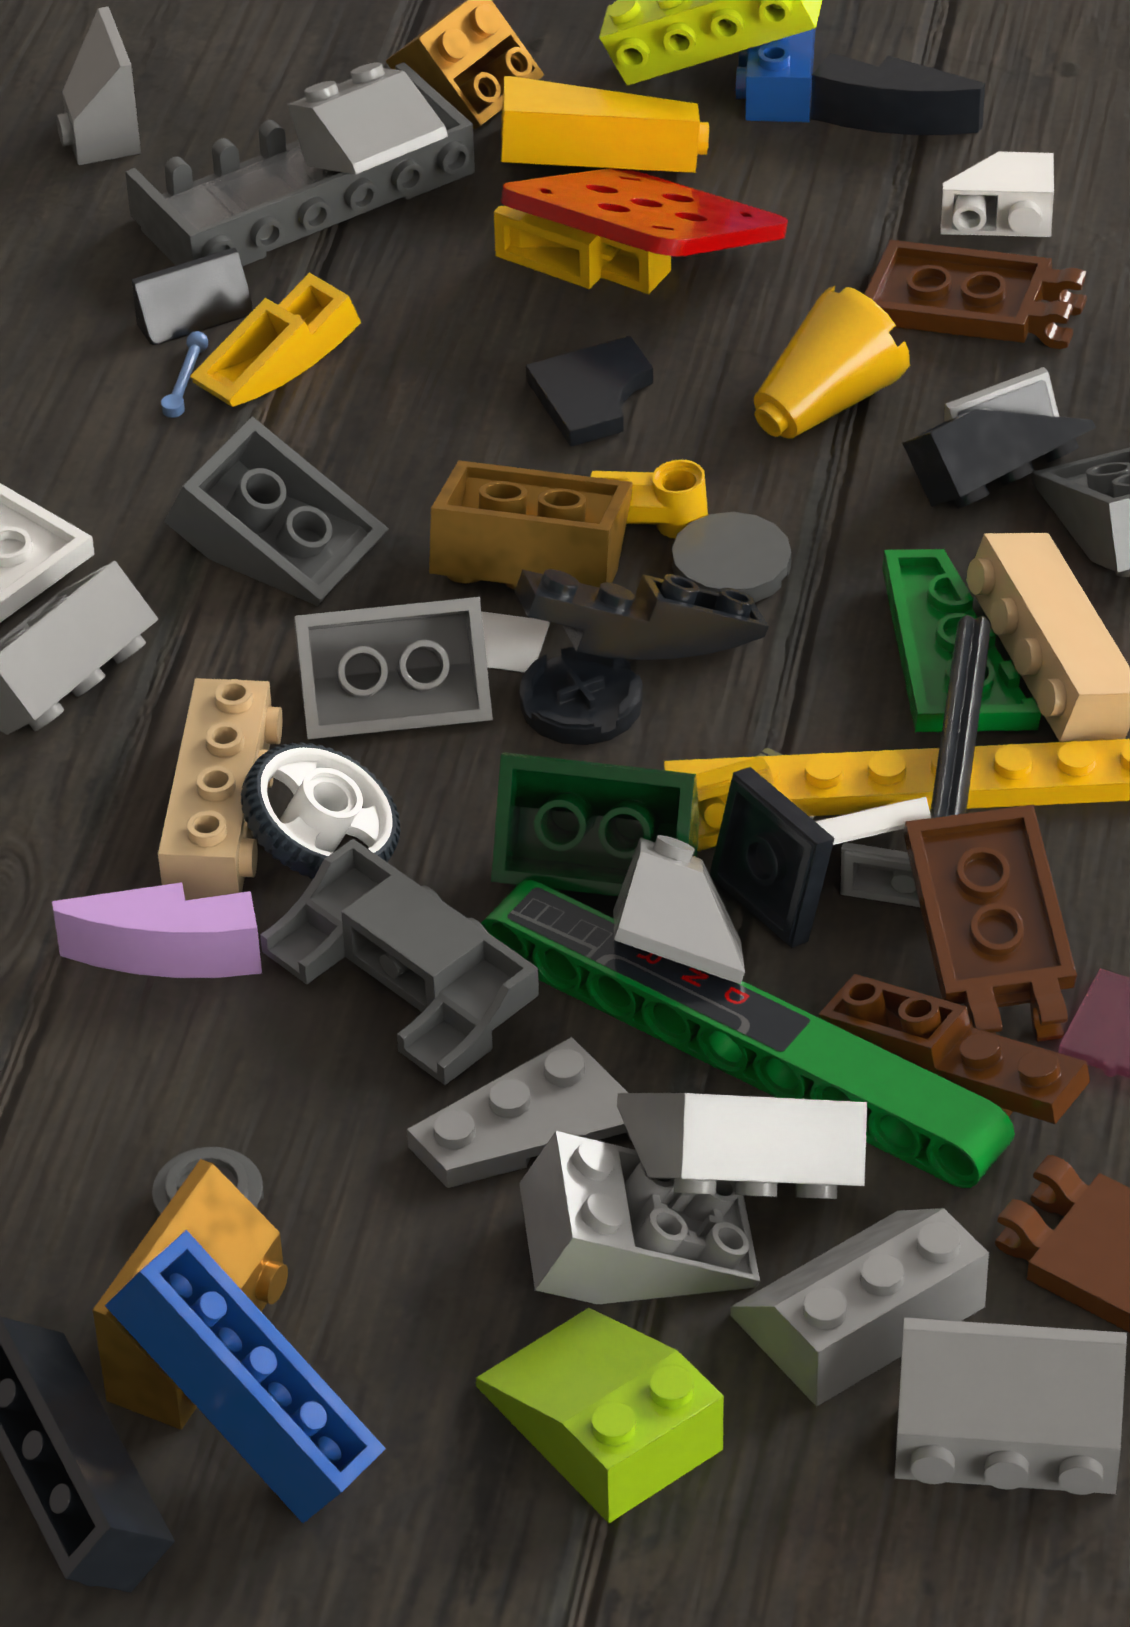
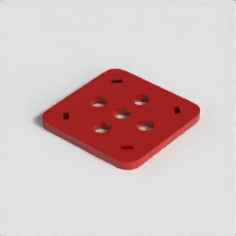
(644, 211)

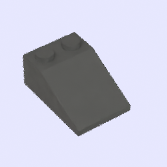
(1093, 505)
(273, 516)

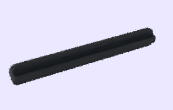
(961, 717)

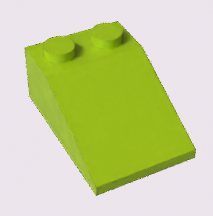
(609, 1409)

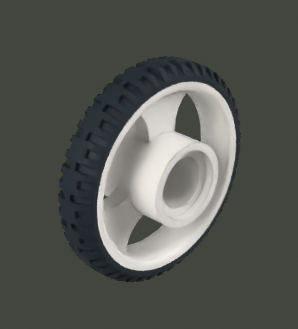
(324, 806)

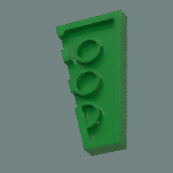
(925, 608)

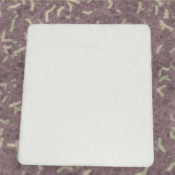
(512, 641)

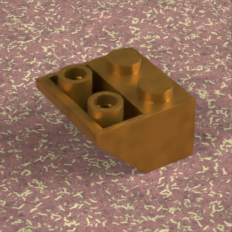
(468, 58)

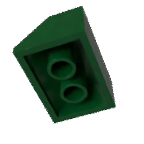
(582, 820)

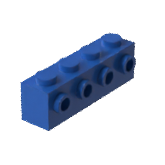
(777, 79)
(245, 1377)

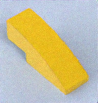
(574, 253)
(278, 342)

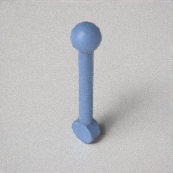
(173, 403)

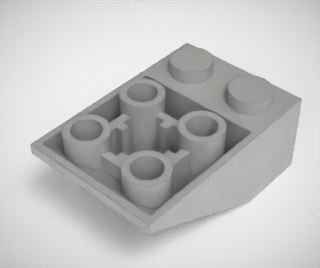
(617, 1236)

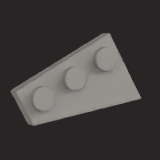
(517, 1116)

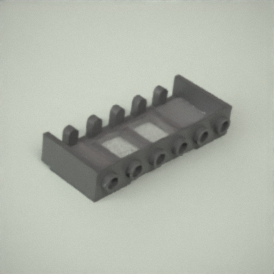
(282, 199)

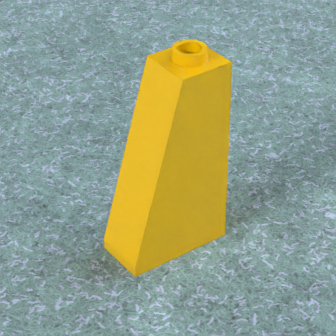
(598, 128)

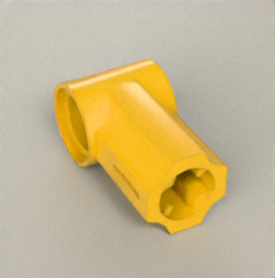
(666, 497)

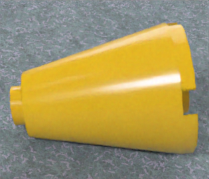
(830, 364)

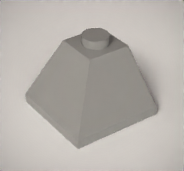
(100, 97)
(676, 911)

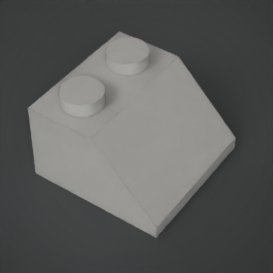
(363, 120)

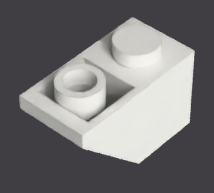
(1001, 197)

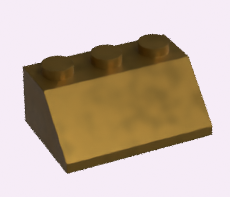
(513, 519)
(238, 1242)

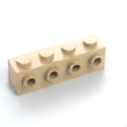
(1052, 635)
(204, 827)

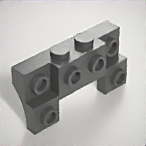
(414, 947)

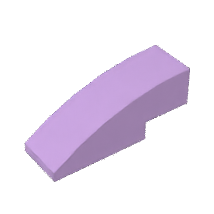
(161, 933)

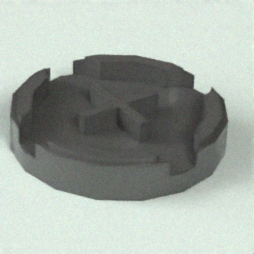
(733, 553)

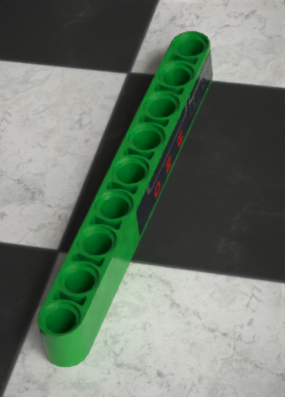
(754, 1035)

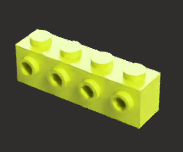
(671, 35)

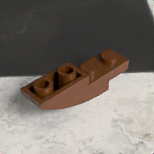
(940, 1039)

